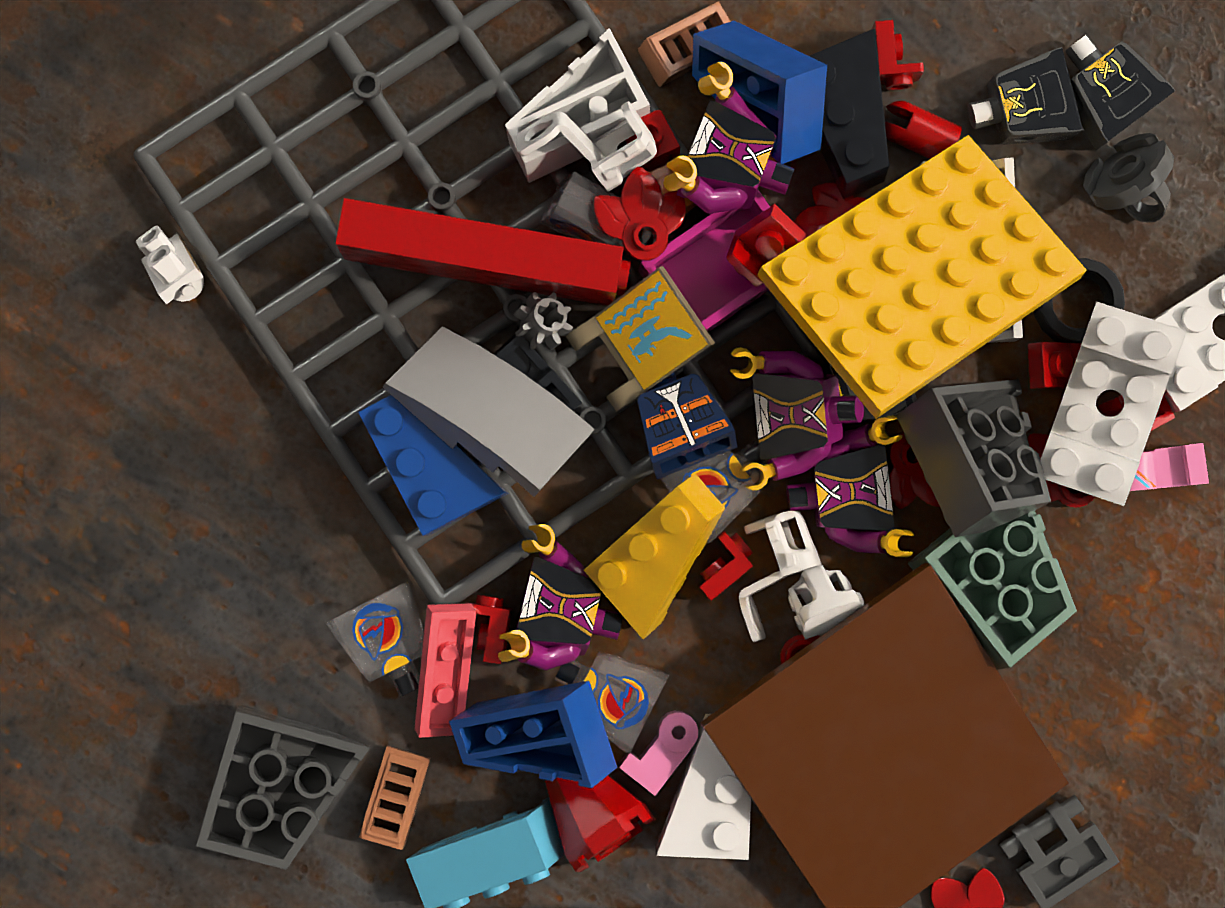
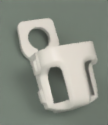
(606, 161)
(789, 558)
(824, 604)

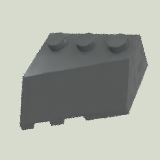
(976, 454)
(274, 786)

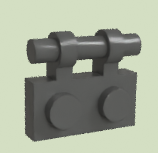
(1065, 865)

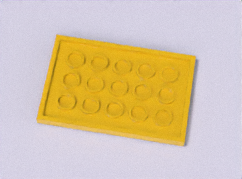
(921, 275)

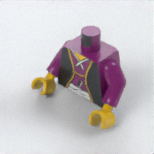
(728, 152)
(795, 412)
(854, 492)
(557, 608)

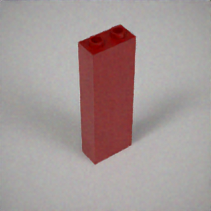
(481, 252)

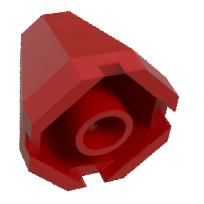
(595, 818)

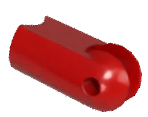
(925, 132)

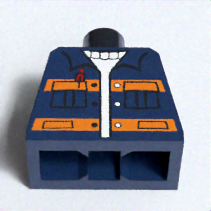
(683, 424)

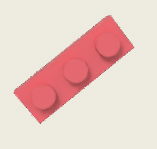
(444, 667)

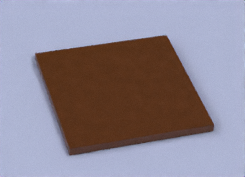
(886, 749)

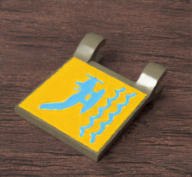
(647, 333)

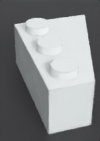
(589, 96)
(708, 810)

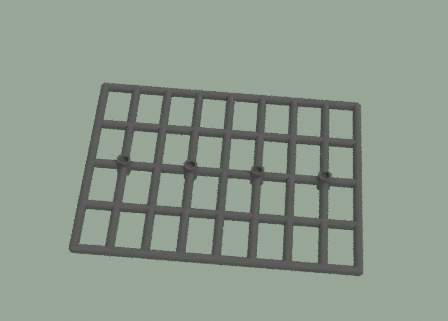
(442, 201)

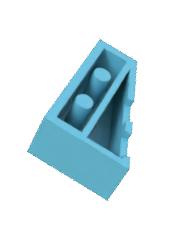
(487, 858)

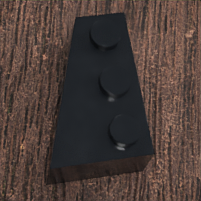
(854, 115)

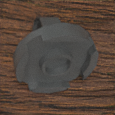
(1131, 175)

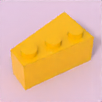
(655, 555)

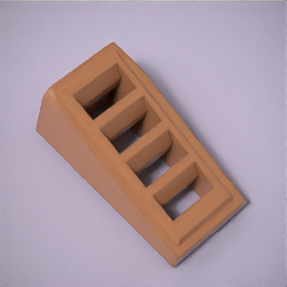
(661, 52)
(382, 835)

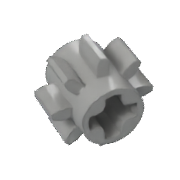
(543, 321)

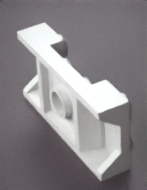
(1122, 355)
(1202, 355)

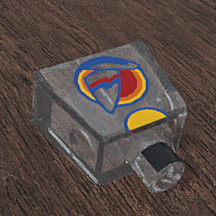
(573, 211)
(724, 480)
(384, 637)
(622, 691)

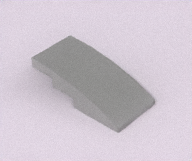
(488, 409)

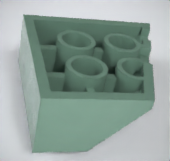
(1003, 585)

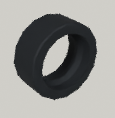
(1113, 296)

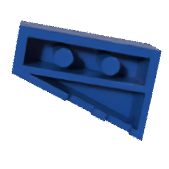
(774, 82)
(430, 475)
(538, 732)

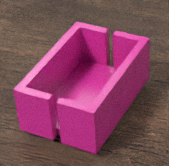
(701, 268)

